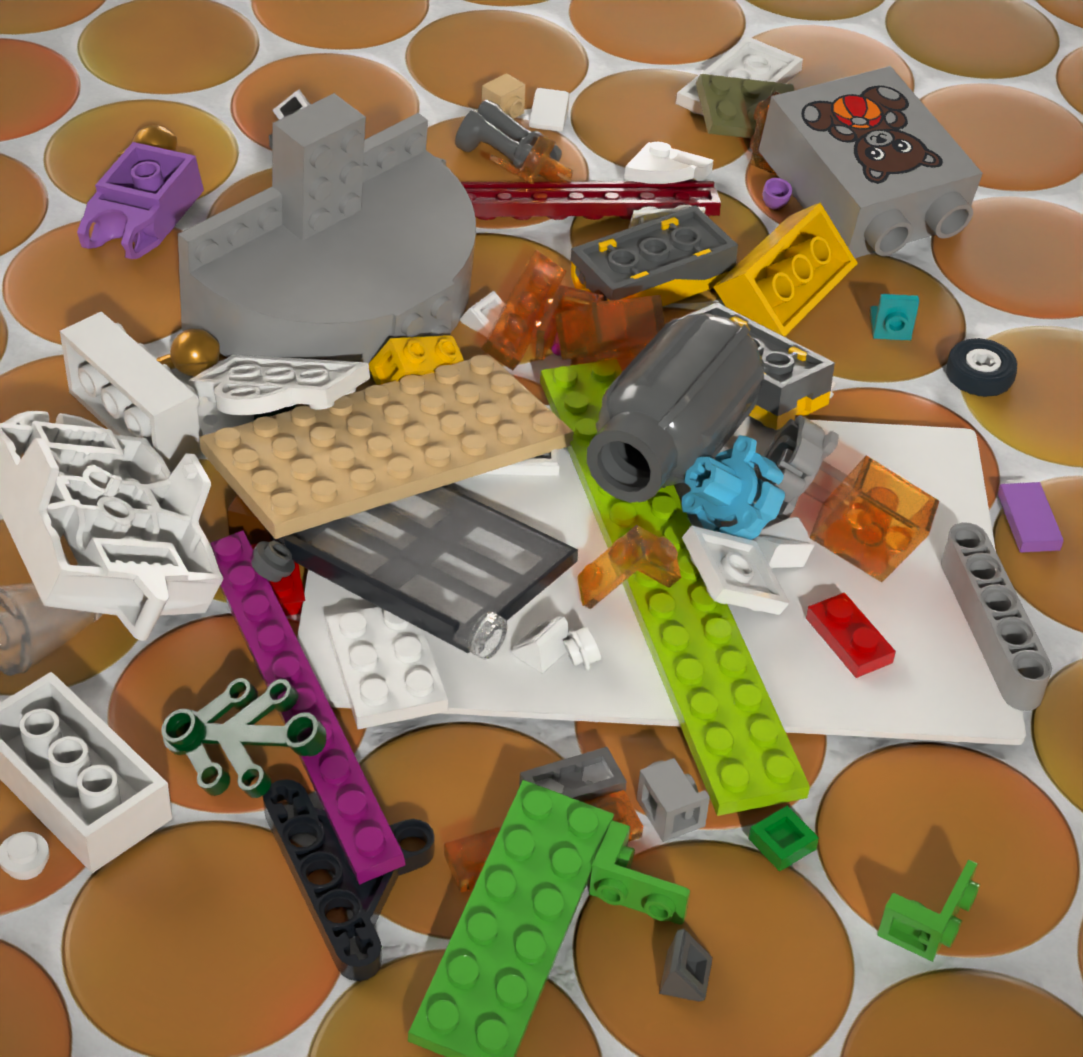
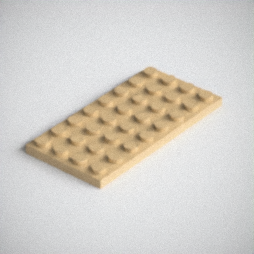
(383, 444)

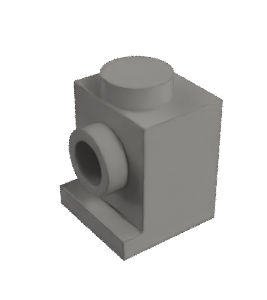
(671, 799)

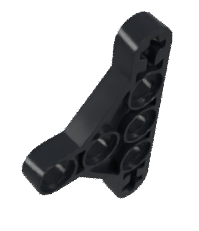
(326, 853)

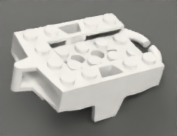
(120, 513)

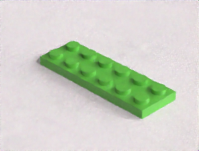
(511, 927)

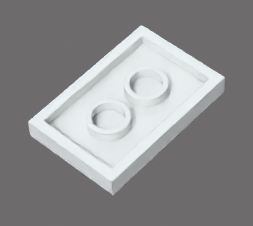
(385, 667)

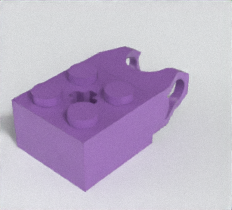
(141, 199)

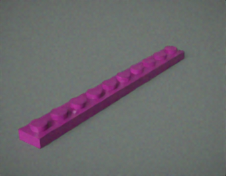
(335, 770)

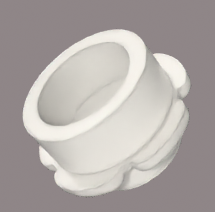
(582, 647)

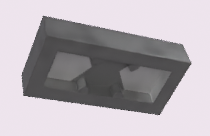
(580, 776)

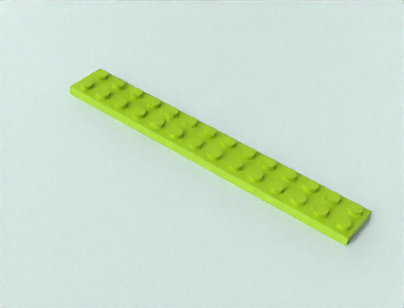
(690, 636)

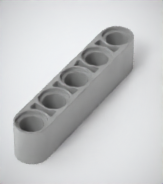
(996, 617)

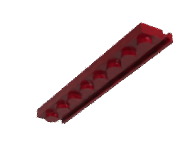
(586, 199)

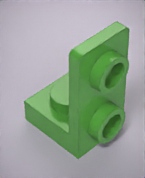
(619, 885)
(923, 930)

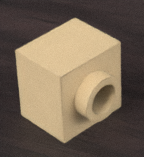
(507, 93)

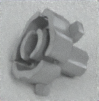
(799, 454)

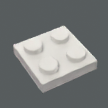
(735, 570)

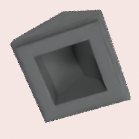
(686, 968)

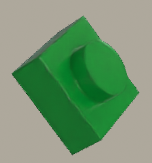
(783, 838)

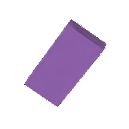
(1030, 517)

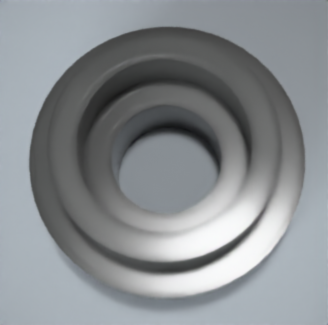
(272, 560)

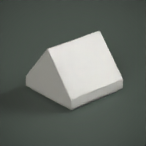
(543, 644)

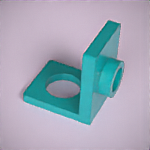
(894, 317)

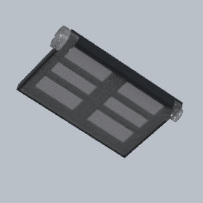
(437, 564)

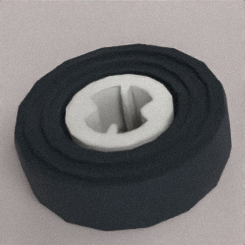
(981, 367)

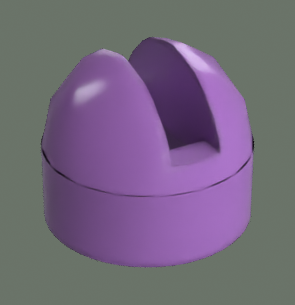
(776, 193)

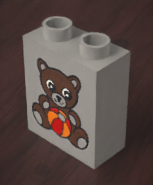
(871, 161)

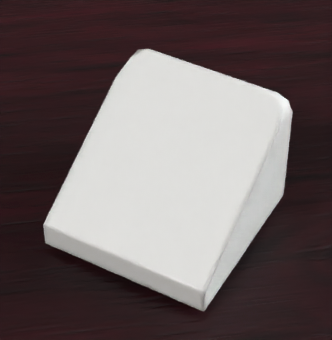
(549, 109)
(483, 314)

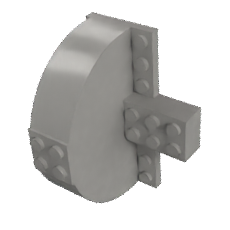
(340, 249)

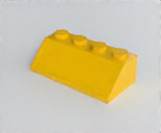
(788, 271)

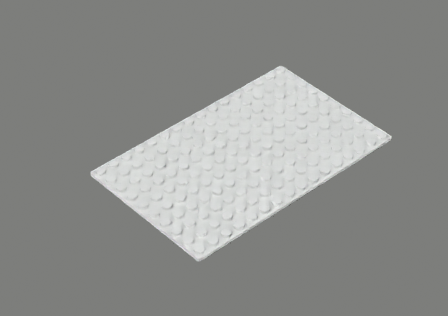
(929, 692)

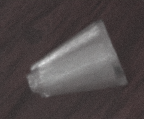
(34, 630)

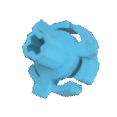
(729, 487)

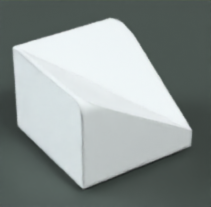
(785, 544)

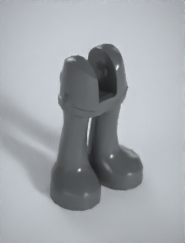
(495, 128)

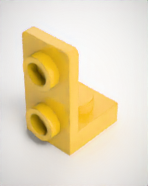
(413, 357)

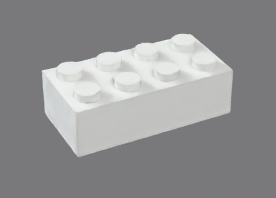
(130, 388)
(78, 773)

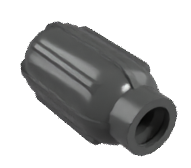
(674, 405)

